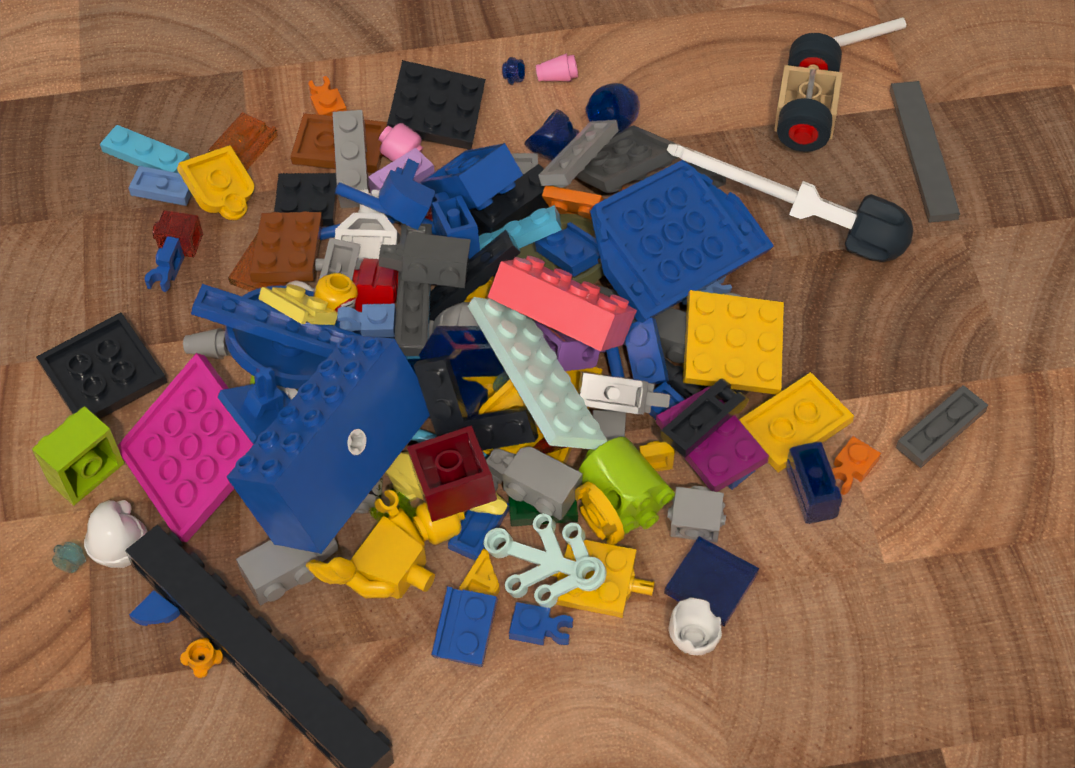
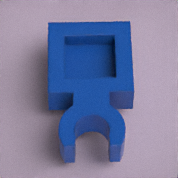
(534, 623)

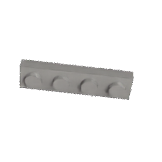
(578, 153)

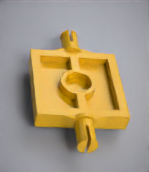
(617, 587)

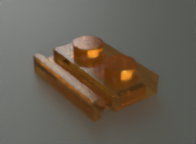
(247, 138)

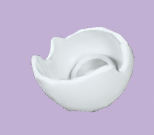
(694, 627)

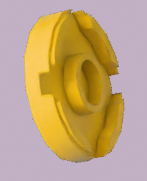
(599, 513)

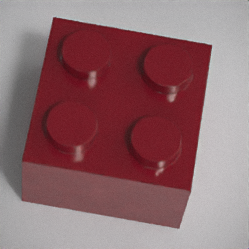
(452, 473)

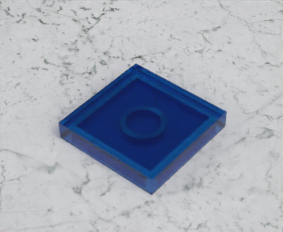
(712, 576)

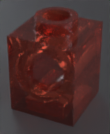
(181, 226)

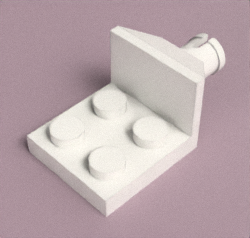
(368, 229)

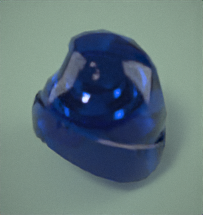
(616, 103)
(552, 136)

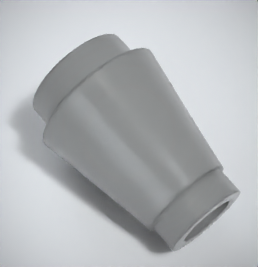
(207, 343)

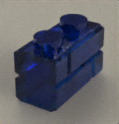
(813, 482)

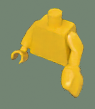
(385, 562)

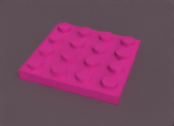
(186, 448)

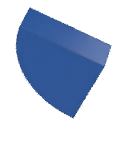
(154, 610)

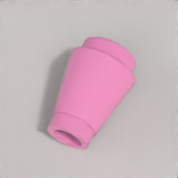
(558, 69)

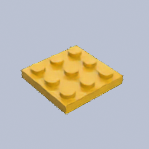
(734, 341)

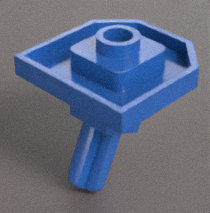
(256, 404)

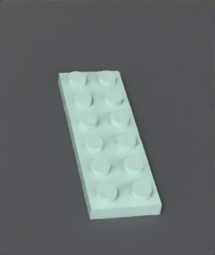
(537, 376)

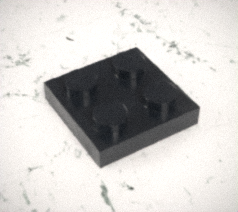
(307, 193)

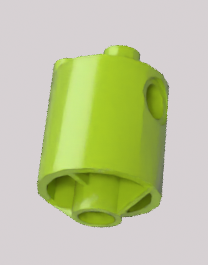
(627, 482)

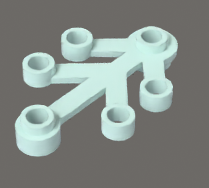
(549, 562)

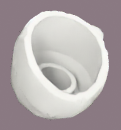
(111, 533)

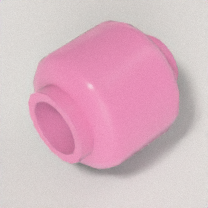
(398, 141)

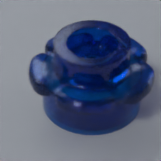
(513, 70)

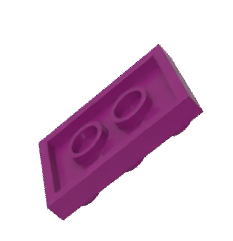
(725, 454)

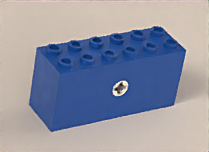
(331, 443)

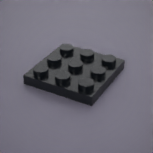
(437, 104)
(102, 368)

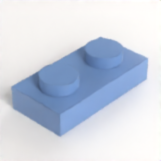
(159, 186)

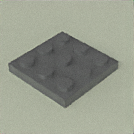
(626, 159)

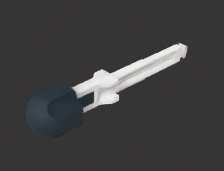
(876, 231)

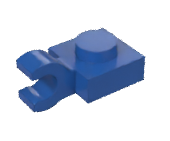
(169, 262)

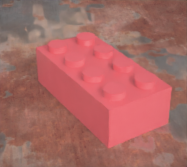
(562, 302)

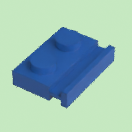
(570, 249)
(465, 626)

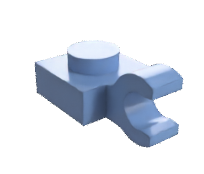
(373, 321)

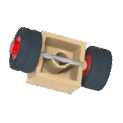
(809, 93)

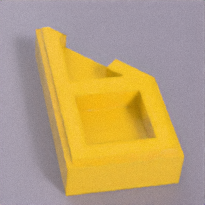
(481, 576)

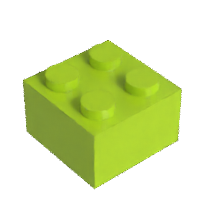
(78, 455)

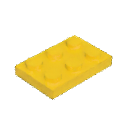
(796, 417)

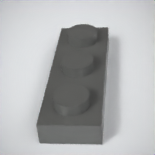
(941, 426)

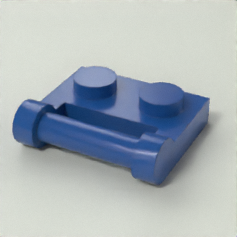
(644, 354)

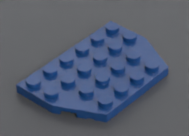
(673, 238)

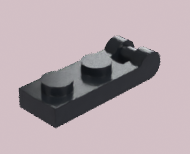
(703, 417)

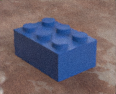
(476, 175)

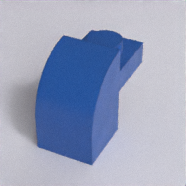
(404, 197)

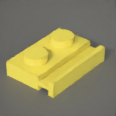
(299, 306)

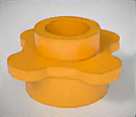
(194, 651)

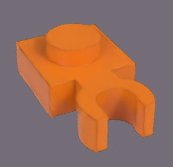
(325, 99)
(854, 461)

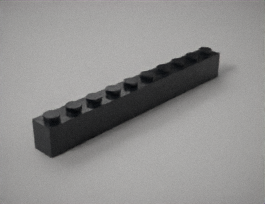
(257, 654)

